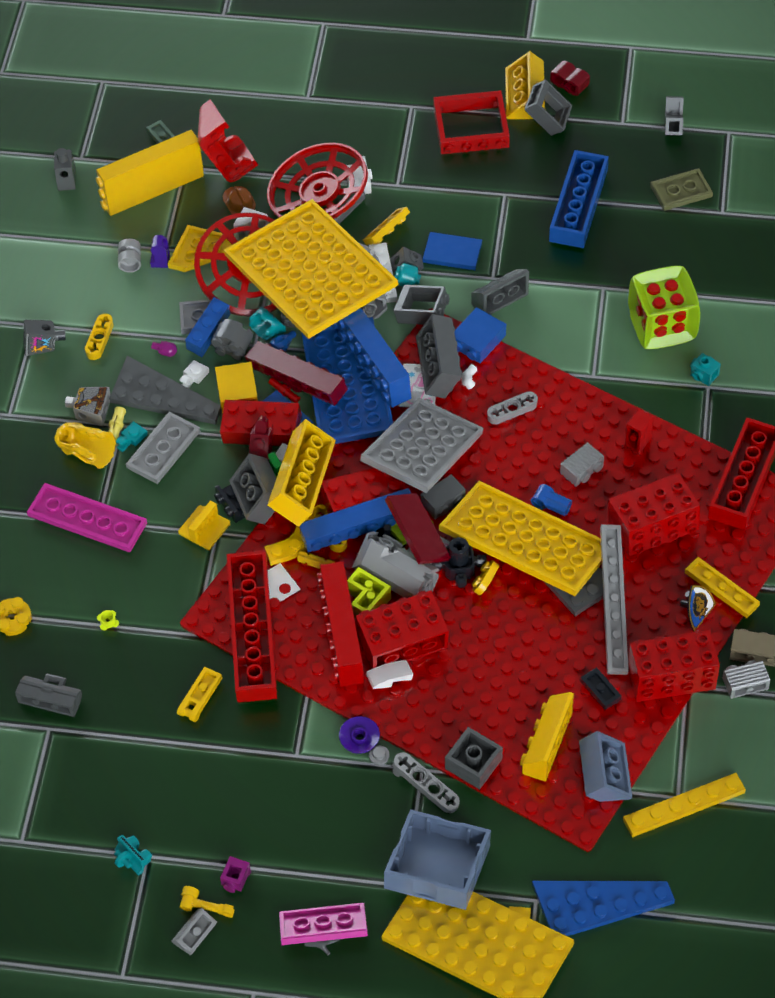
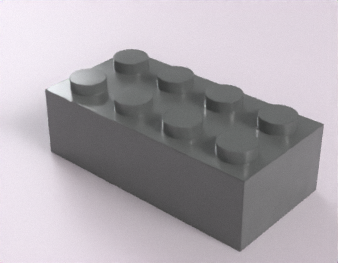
(438, 356)

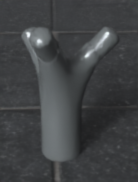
(322, 945)

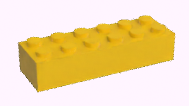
(301, 473)

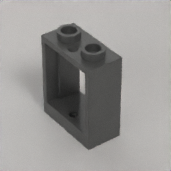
(545, 91)
(412, 293)

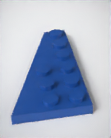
(584, 905)

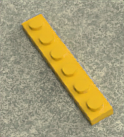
(684, 804)

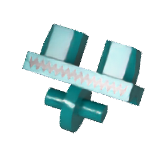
(128, 855)

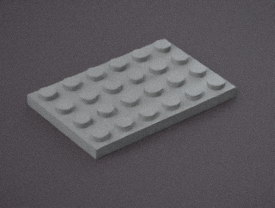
(422, 445)

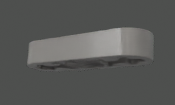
(507, 414)

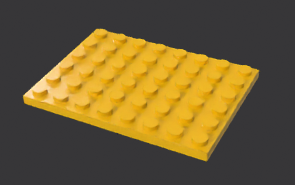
(310, 268)

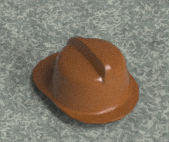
(237, 198)

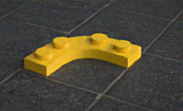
(286, 549)

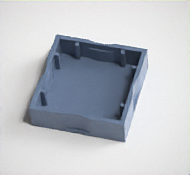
(437, 859)

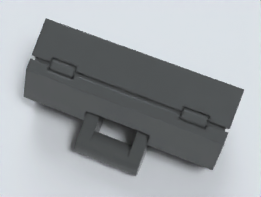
(48, 696)

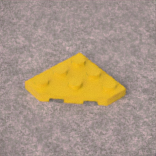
(184, 253)

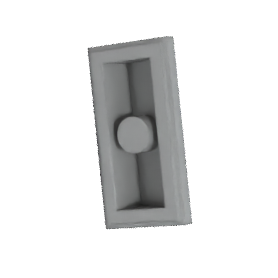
(194, 931)

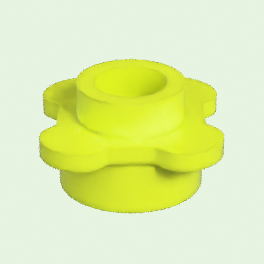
(107, 615)

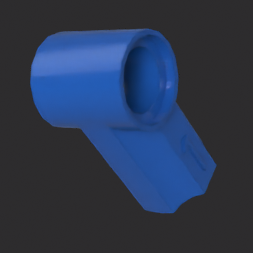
(547, 498)

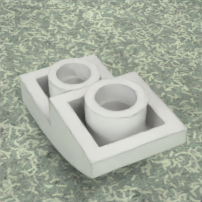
(386, 674)

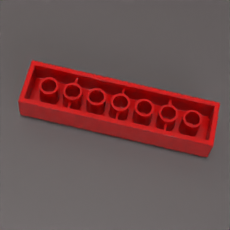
(251, 626)

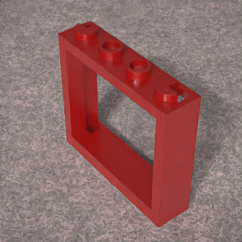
(469, 102)

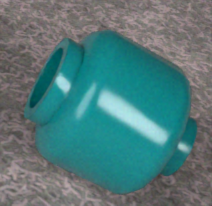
(407, 275)

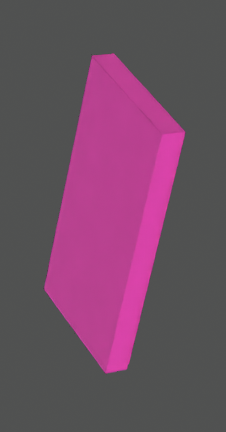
(323, 923)

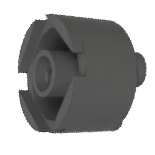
(231, 339)

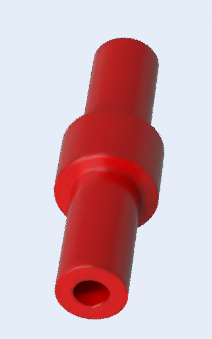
(284, 390)

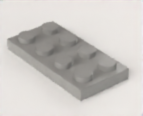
(163, 447)

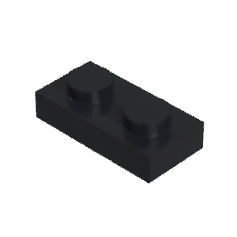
(600, 688)

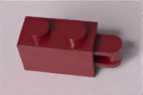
(261, 438)

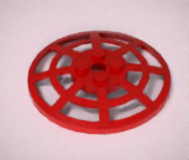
(315, 181)
(232, 271)

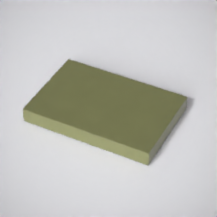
(681, 189)

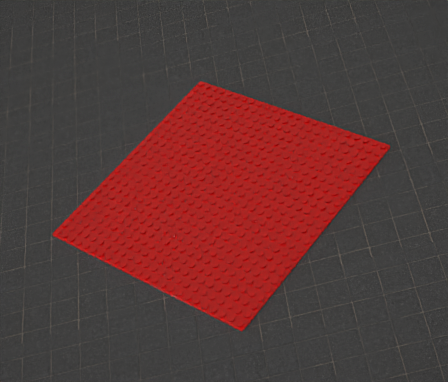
(517, 636)

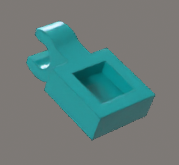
(132, 435)

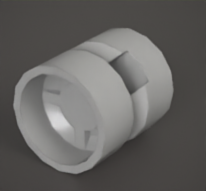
(129, 255)

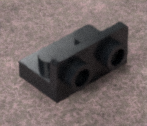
(229, 500)

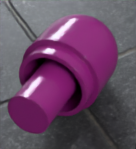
(165, 348)

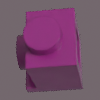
(235, 868)

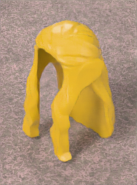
(86, 443)

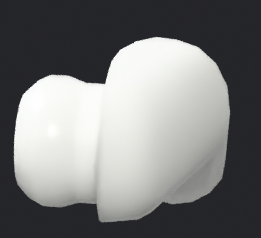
(467, 377)

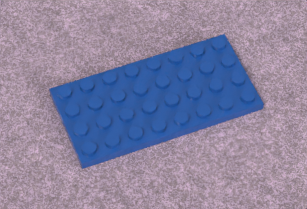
(361, 409)

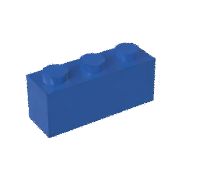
(203, 331)

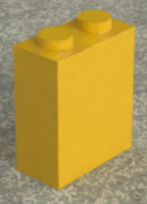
(236, 382)

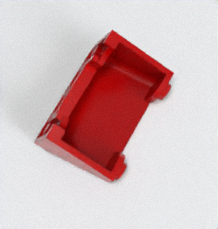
(228, 155)

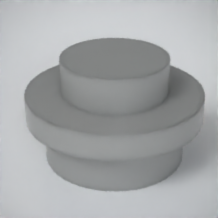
(379, 755)

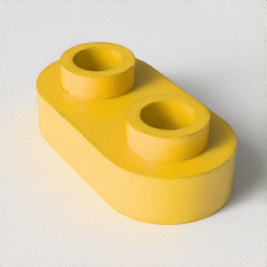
(482, 582)

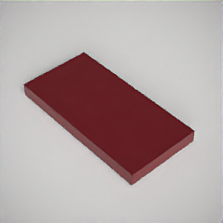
(417, 528)

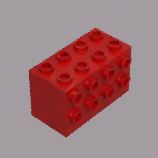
(654, 514)
(402, 630)
(673, 665)

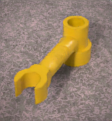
(190, 900)

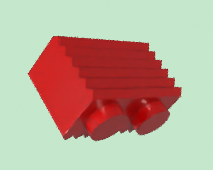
(639, 430)

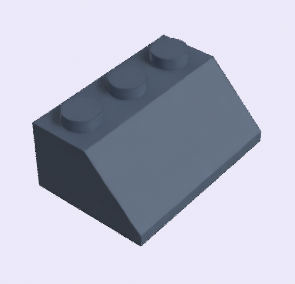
(605, 768)

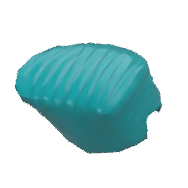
(265, 324)

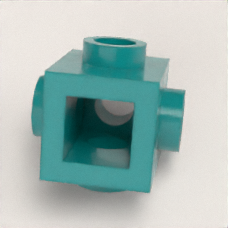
(705, 369)

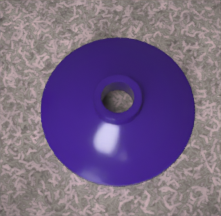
(359, 727)

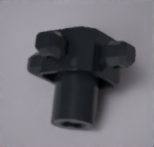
(462, 562)

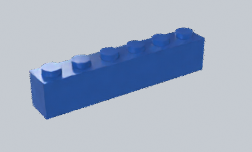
(347, 523)

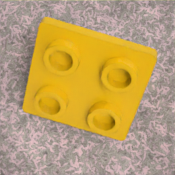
(204, 526)

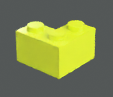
(368, 591)

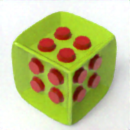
(664, 307)

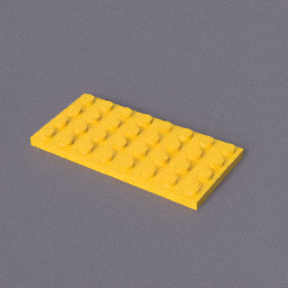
(525, 537)
(481, 944)

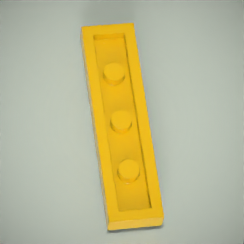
(722, 587)

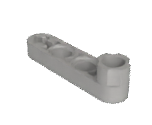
(422, 785)

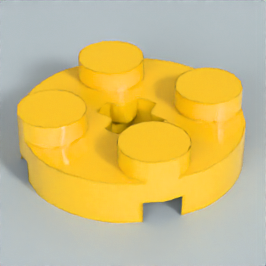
(21, 619)

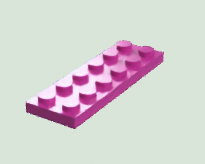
(87, 517)

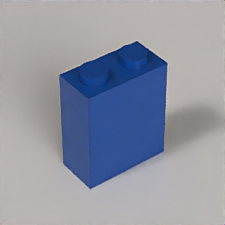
(479, 335)

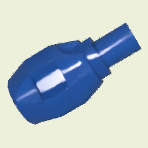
(283, 341)

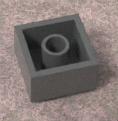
(473, 758)

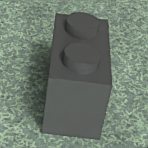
(443, 497)

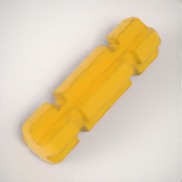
(312, 560)

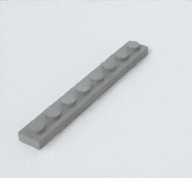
(614, 600)

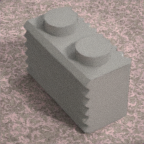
(582, 464)
(746, 679)

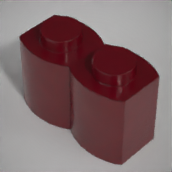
(570, 78)

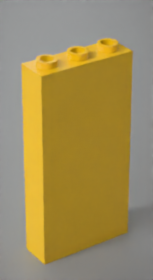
(149, 173)

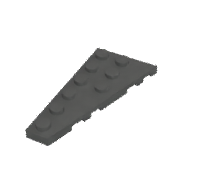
(151, 391)

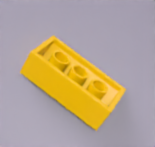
(519, 82)
(548, 736)

